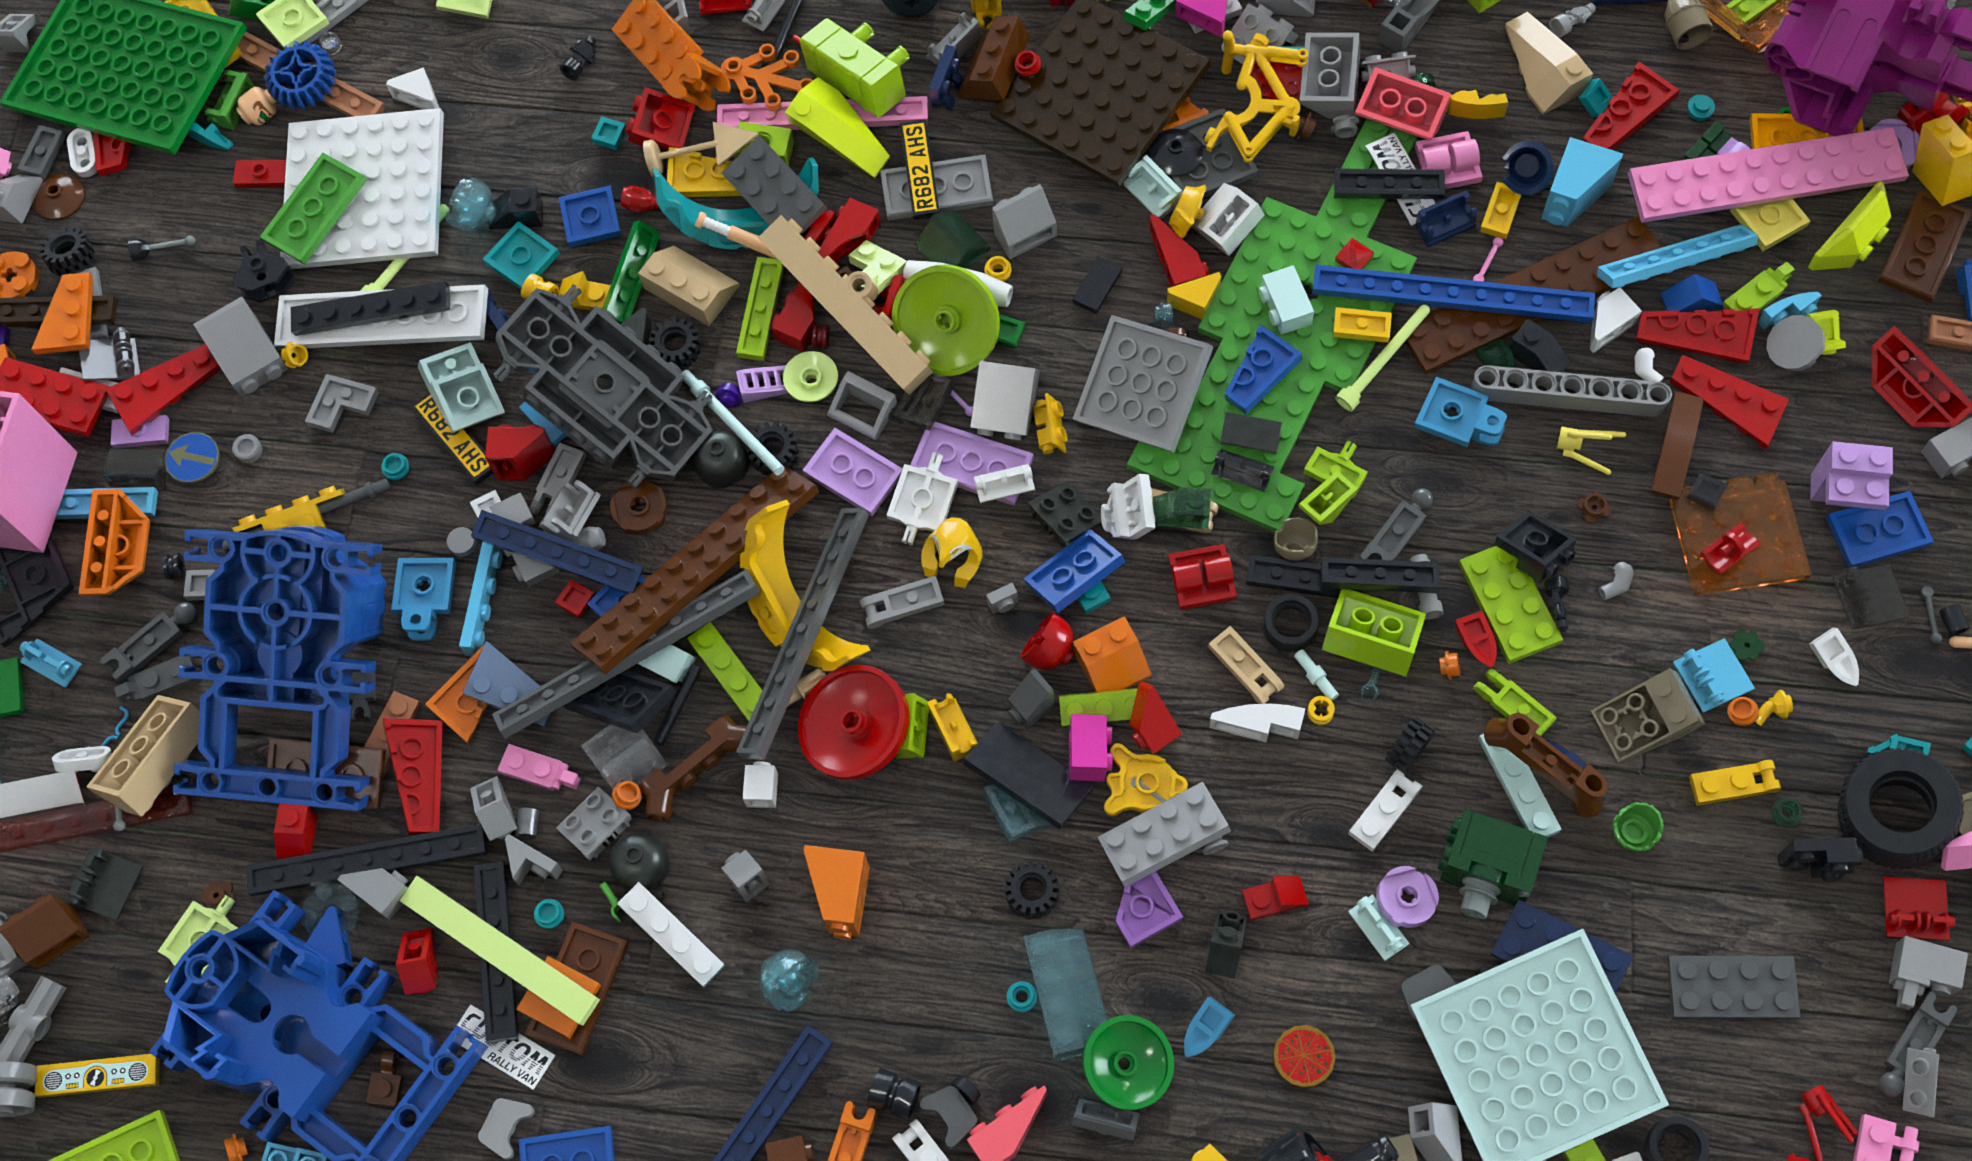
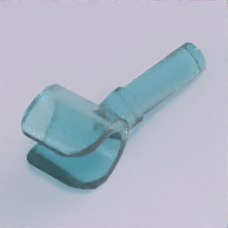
(1372, 683)

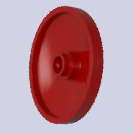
(853, 722)

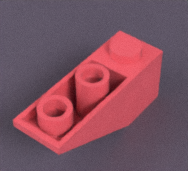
(1005, 1135)

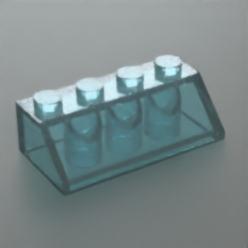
(1065, 989)

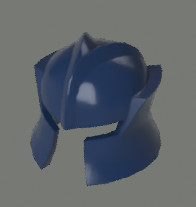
(1528, 167)

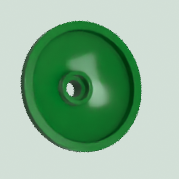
(1147, 1058)

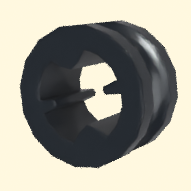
(173, 566)

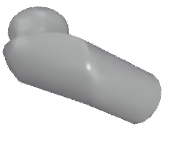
(1621, 583)

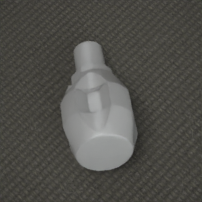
(591, 537)

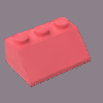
(1403, 104)

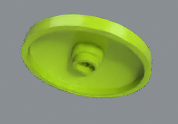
(947, 318)

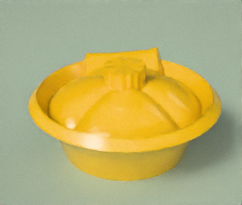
(1187, 209)

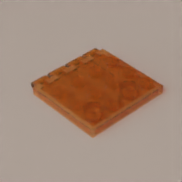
(1767, 515)

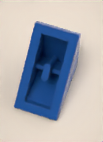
(1692, 295)

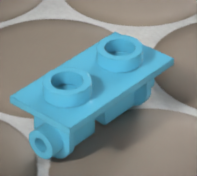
(49, 662)

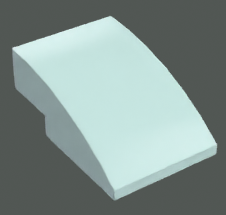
(460, 387)

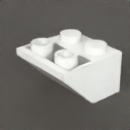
(1228, 218)

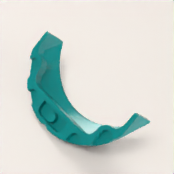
(684, 212)

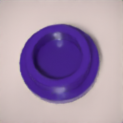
(729, 395)

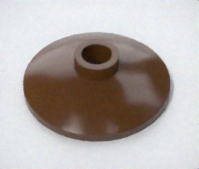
(63, 203)

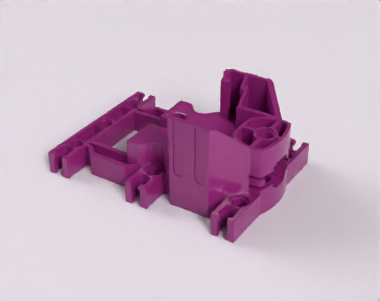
(1849, 49)

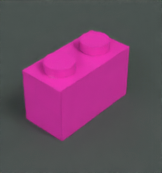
(1089, 747)

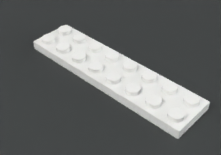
(460, 323)

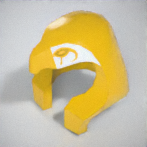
(950, 540)

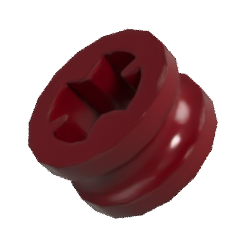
(820, 336)

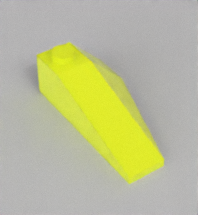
(834, 123)

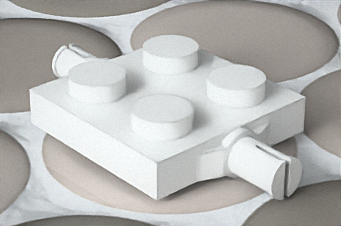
(922, 498)

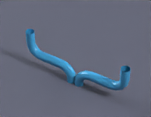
(113, 737)

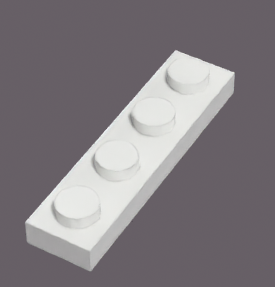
(671, 934)

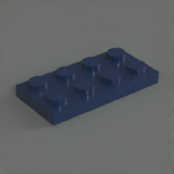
(1533, 928)

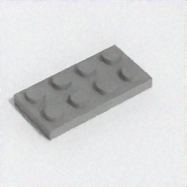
(1164, 834)

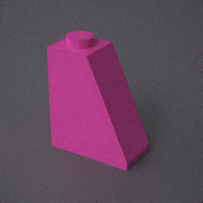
(1204, 14)

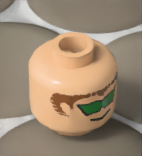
(256, 106)

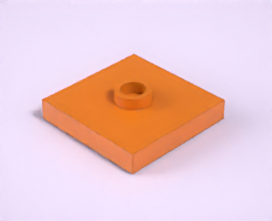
(546, 1014)

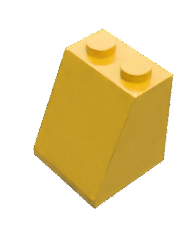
(1944, 160)

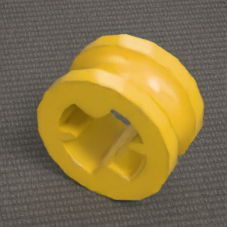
(1320, 720)

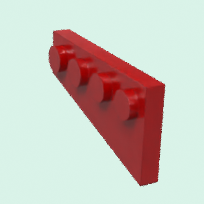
(1634, 105)
(1711, 333)
(1740, 402)
(416, 762)

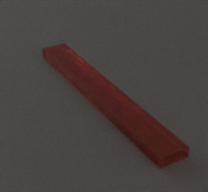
(85, 821)

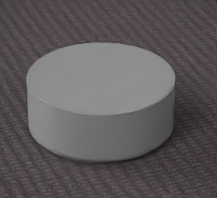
(247, 448)
(461, 542)

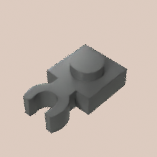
(360, 701)

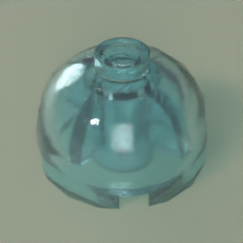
(472, 205)
(786, 979)

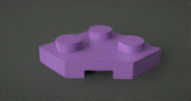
(1146, 910)

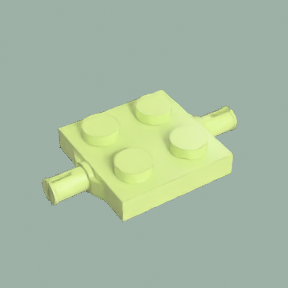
(194, 924)

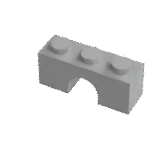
(529, 570)

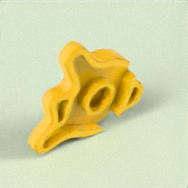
(1155, 775)

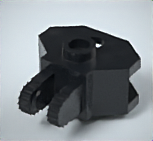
(262, 272)

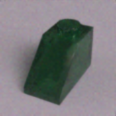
(1183, 508)

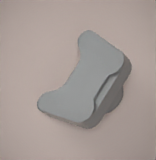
(502, 1124)

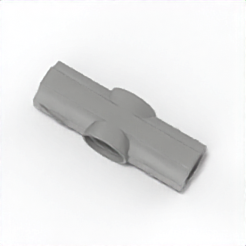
(30, 1020)

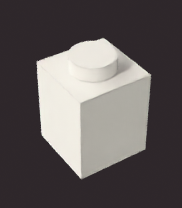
(760, 785)

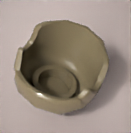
(1296, 539)

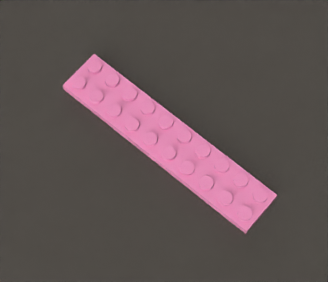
(1767, 174)

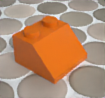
(1112, 657)

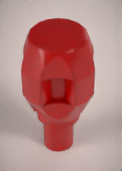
(638, 199)

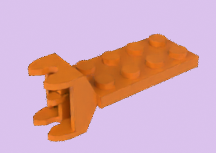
(670, 54)

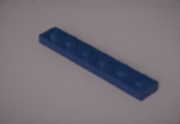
(557, 552)
(776, 1097)

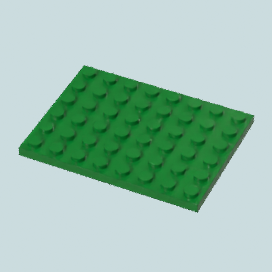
(125, 69)

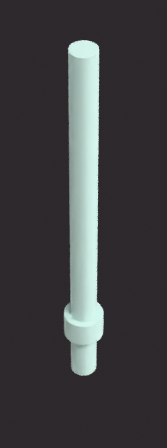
(696, 388)

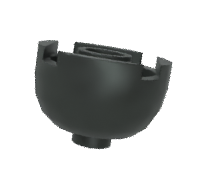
(721, 459)
(638, 859)

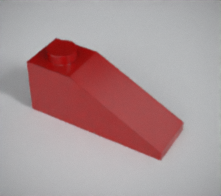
(1177, 256)

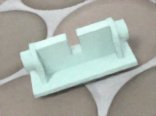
(1382, 935)

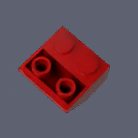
(517, 451)

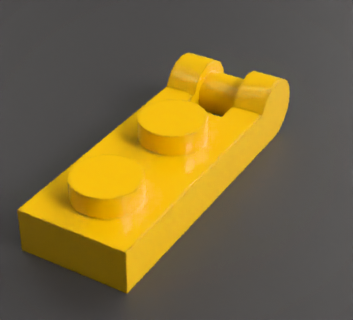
(1734, 783)

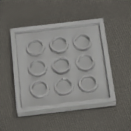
(1143, 383)

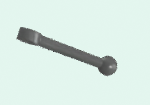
(1927, 593)

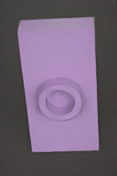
(150, 433)

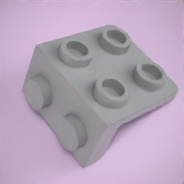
(1259, 20)

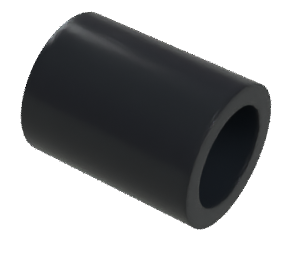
(1954, 619)

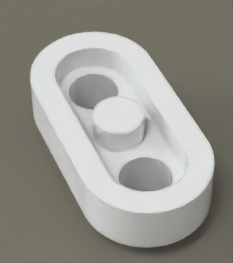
(82, 156)
(81, 759)

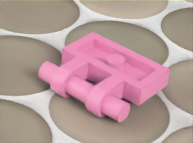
(1878, 1138)

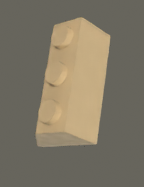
(687, 283)

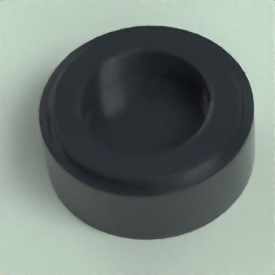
(967, 1089)

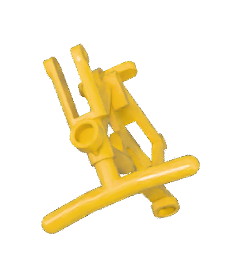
(1285, 108)

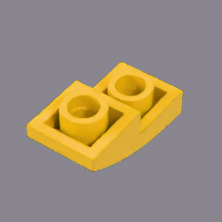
(1468, 105)

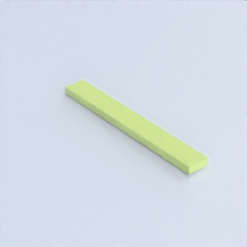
(500, 950)

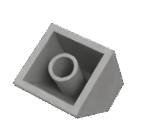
(241, 346)
(1004, 399)

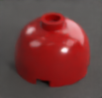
(1049, 644)

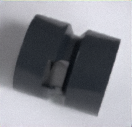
(893, 1094)

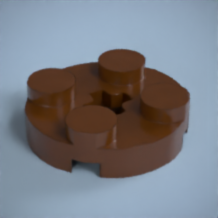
(646, 520)

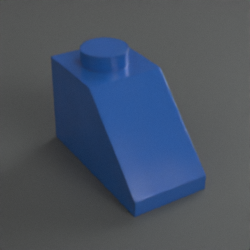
(330, 941)

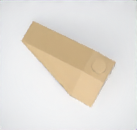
(1548, 65)

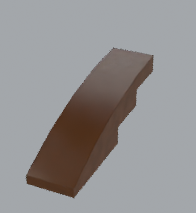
(1677, 445)

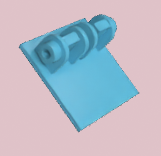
(1713, 675)

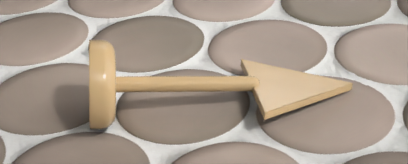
(727, 141)

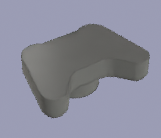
(1424, 985)
(954, 1112)

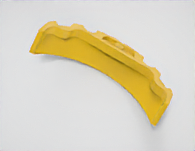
(777, 598)

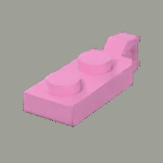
(536, 769)

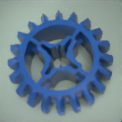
(291, 70)

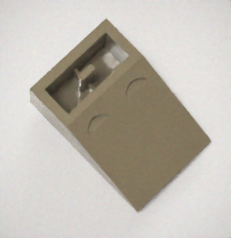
(1648, 716)

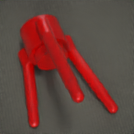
(1821, 1103)

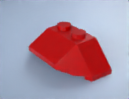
(1916, 383)

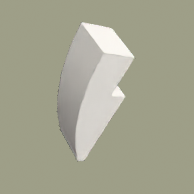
(1258, 720)

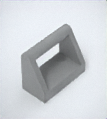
(868, 393)

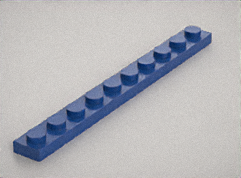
(1454, 293)

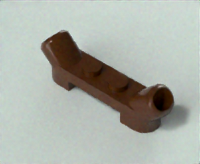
(1519, 736)
(660, 788)

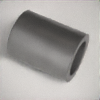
(527, 823)

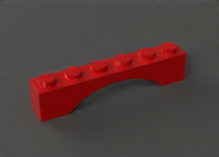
(853, 226)

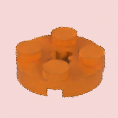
(26, 272)

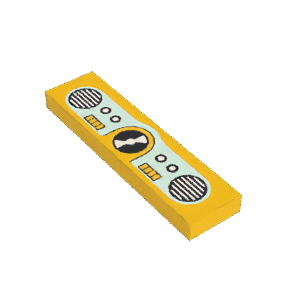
(97, 1075)

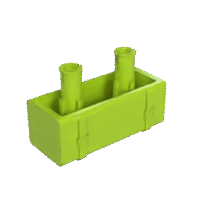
(854, 66)

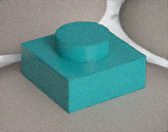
(1595, 97)
(609, 133)
(1094, 598)

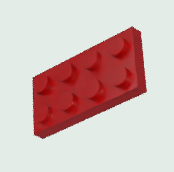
(58, 397)

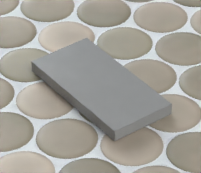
(959, 186)

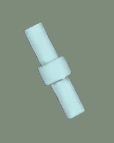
(1316, 675)

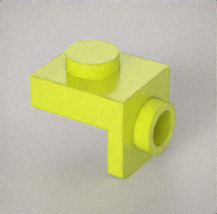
(1829, 323)

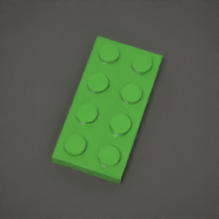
(313, 208)

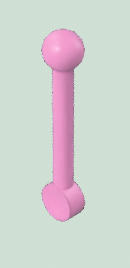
(1497, 242)

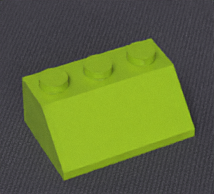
(1374, 631)

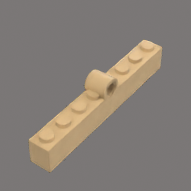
(846, 304)

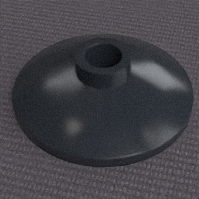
(1179, 161)

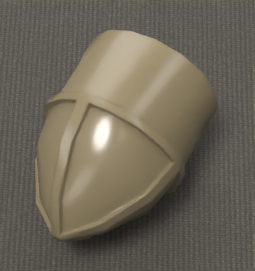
(1688, 18)

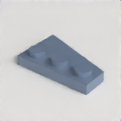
(498, 681)

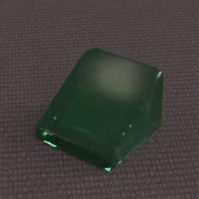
(1496, 354)

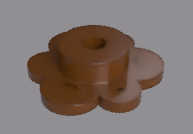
(209, 895)

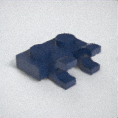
(943, 77)

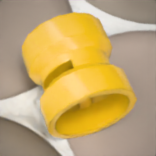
(534, 281)

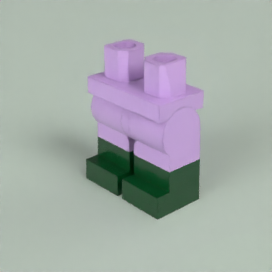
(1715, 142)

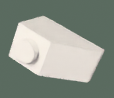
(1612, 317)

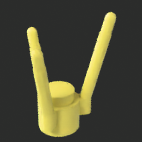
(1572, 439)

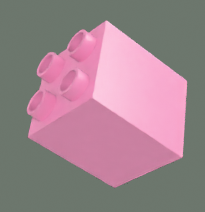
(32, 474)

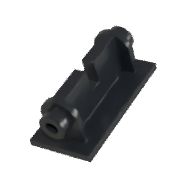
(1242, 470)

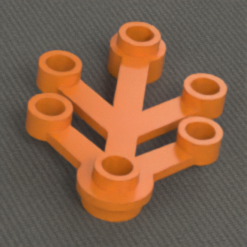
(763, 76)

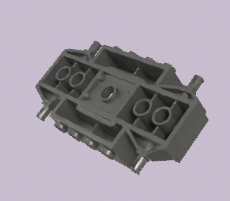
(632, 414)

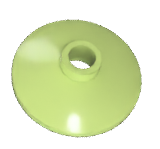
(808, 366)

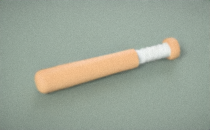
(733, 233)

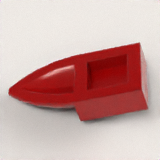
(1477, 637)

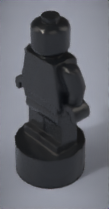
(582, 53)
(1557, 589)

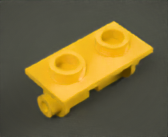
(1049, 413)

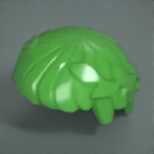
(1638, 826)

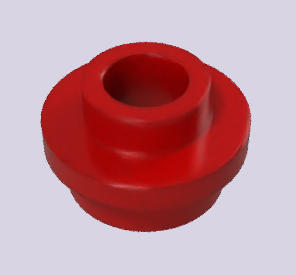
(1024, 58)

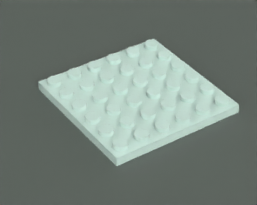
(1539, 1053)

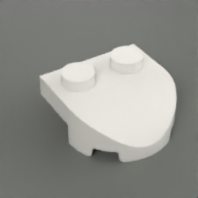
(1129, 509)

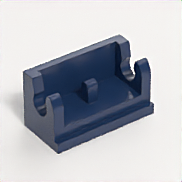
(1446, 219)

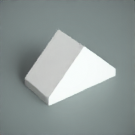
(413, 89)

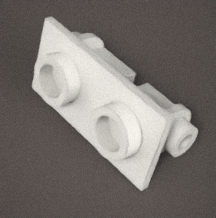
(1004, 483)

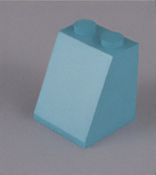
(1580, 180)

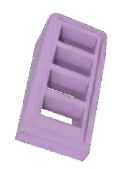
(754, 375)

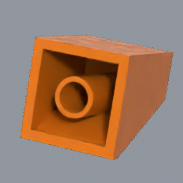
(840, 887)

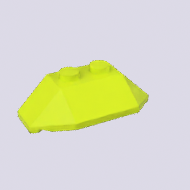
(1857, 233)

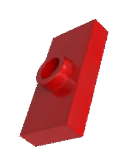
(259, 174)

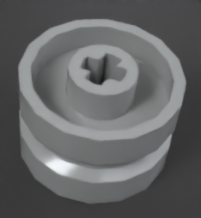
(14, 1080)

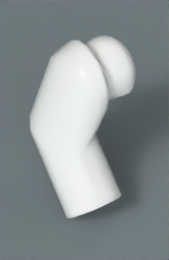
(1644, 365)

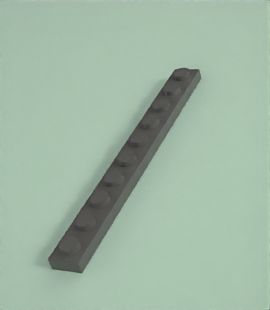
(802, 634)
(587, 677)

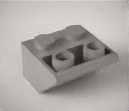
(1023, 221)

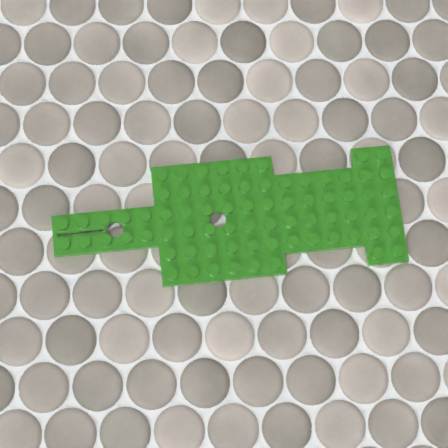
(1277, 242)

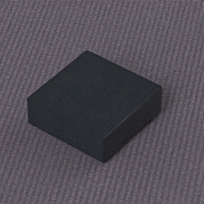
(1707, 491)

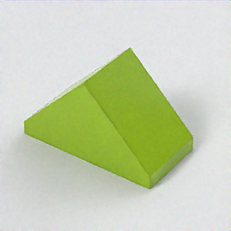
(1329, 499)

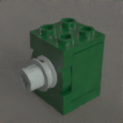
(1490, 862)

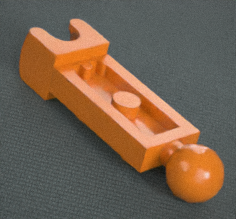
(852, 1135)

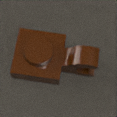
(386, 1086)

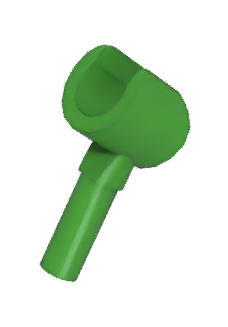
(613, 900)

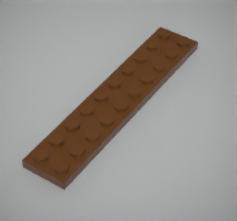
(1456, 333)
(685, 574)

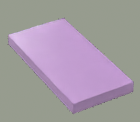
(968, 456)

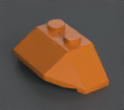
(113, 543)

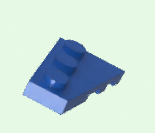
(1262, 369)

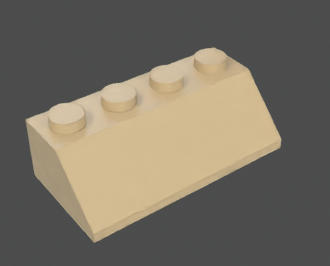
(147, 755)

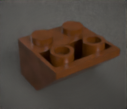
(44, 930)

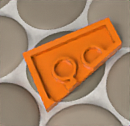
(68, 316)
(454, 708)

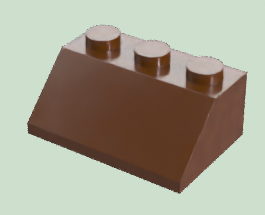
(994, 60)

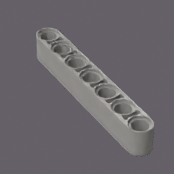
(1583, 385)

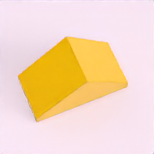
(1195, 296)

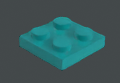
(520, 255)

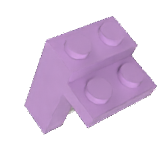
(1853, 476)

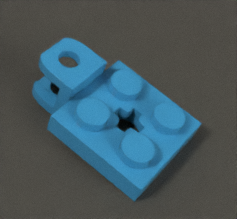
(1473, 420)
(419, 606)

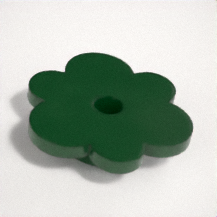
(1751, 641)

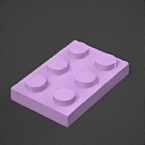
(853, 471)

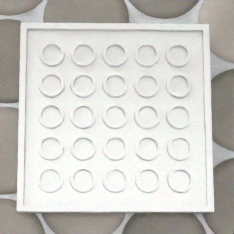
(398, 204)

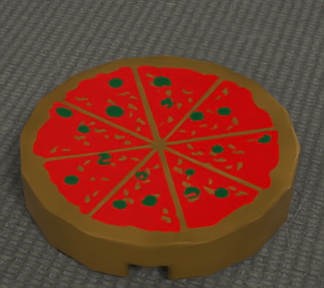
(1304, 1056)

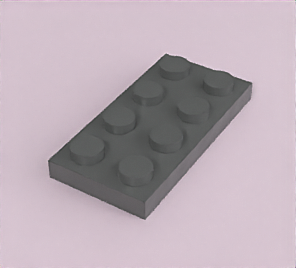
(773, 186)
(1733, 987)

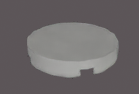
(1795, 343)

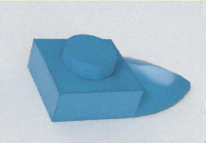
(1206, 1027)

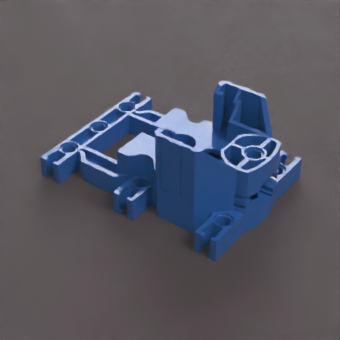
(280, 623)
(285, 1026)

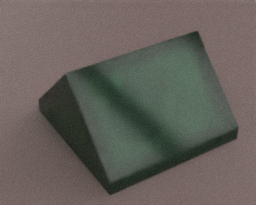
(951, 241)

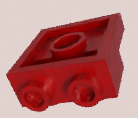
(659, 119)

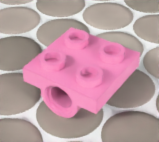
(1455, 155)

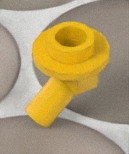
(1779, 704)

